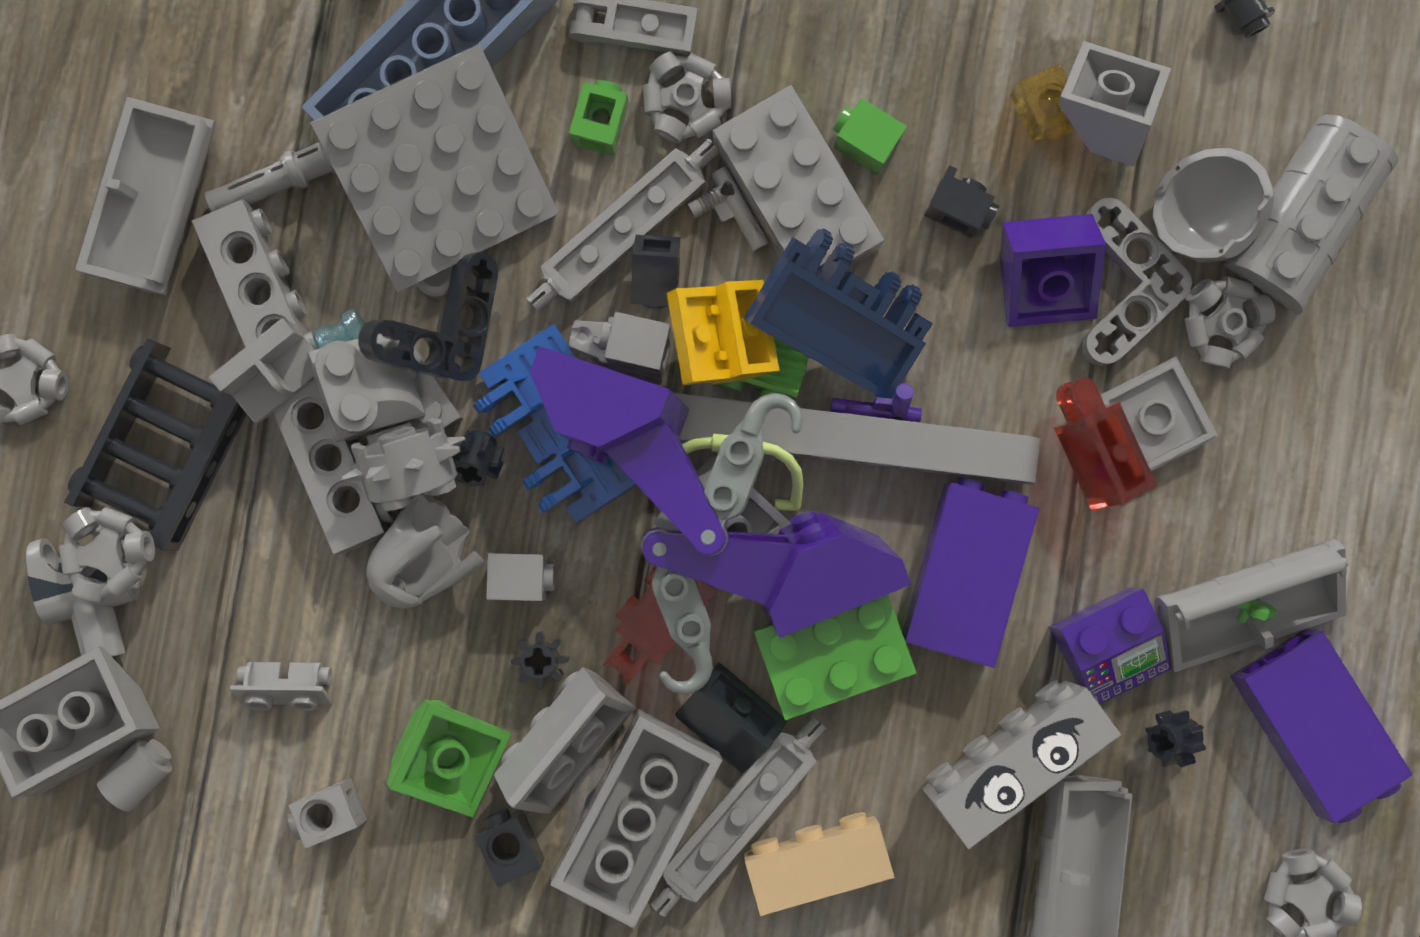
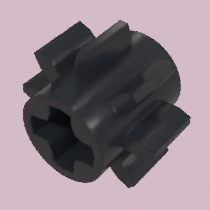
(478, 458)
(548, 650)
(1175, 738)

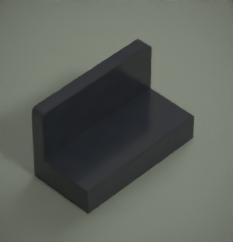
(732, 718)

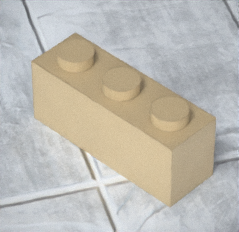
(817, 863)

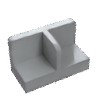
(267, 370)

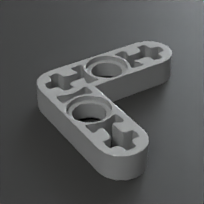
(1147, 290)

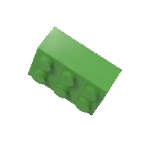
(835, 657)

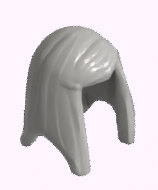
(420, 554)

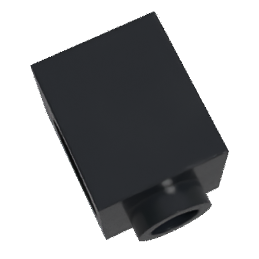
(654, 269)
(507, 866)

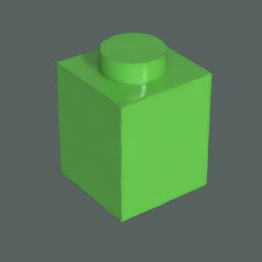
(868, 135)

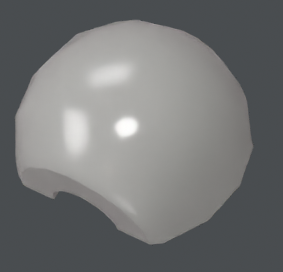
(1213, 204)

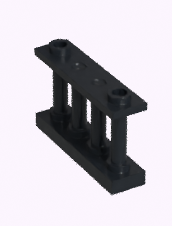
(188, 482)

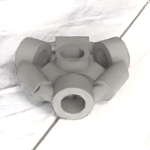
(684, 96)
(1228, 319)
(21, 380)
(104, 552)
(1311, 896)

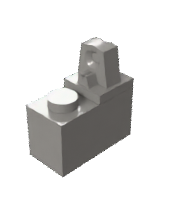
(625, 343)

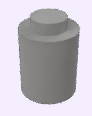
(135, 774)

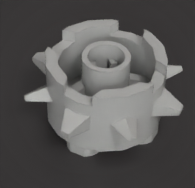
(405, 463)

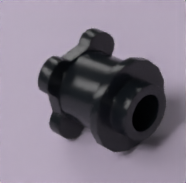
(1246, 15)

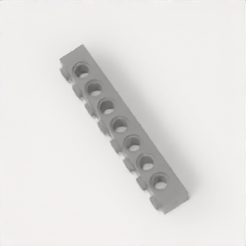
(222, 237)

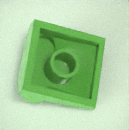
(446, 757)

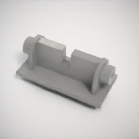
(265, 687)

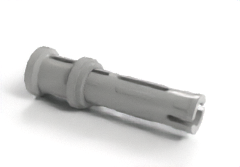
(292, 170)

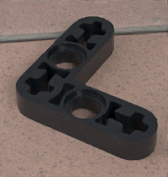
(442, 345)

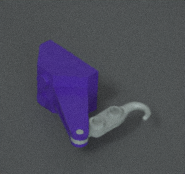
(639, 429)
(797, 577)

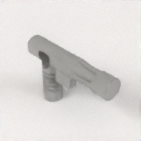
(728, 208)

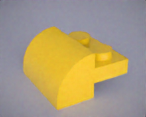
(715, 339)

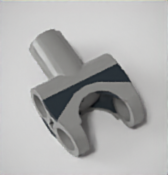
(92, 621)

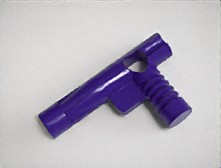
(895, 408)

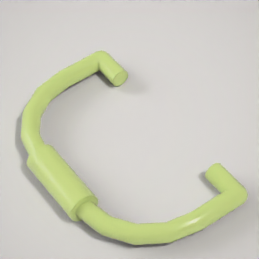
(771, 449)

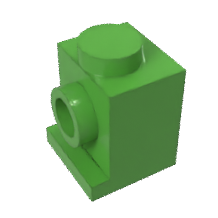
(593, 100)

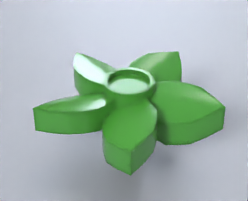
(1256, 609)

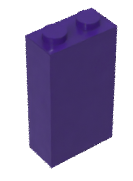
(970, 572)
(1322, 726)

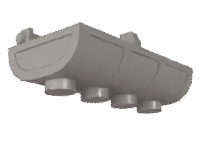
(145, 196)
(1315, 210)
(1302, 586)
(1082, 858)

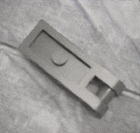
(636, 25)

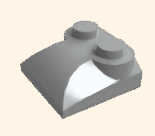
(362, 393)

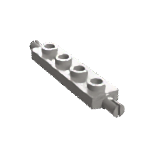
(614, 230)
(738, 817)

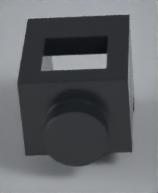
(962, 204)

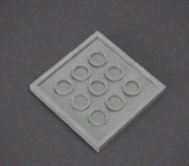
(435, 167)

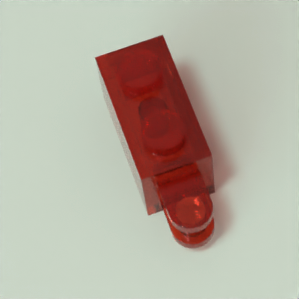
(1101, 446)
(646, 630)

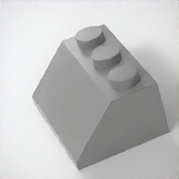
(70, 723)
(562, 742)

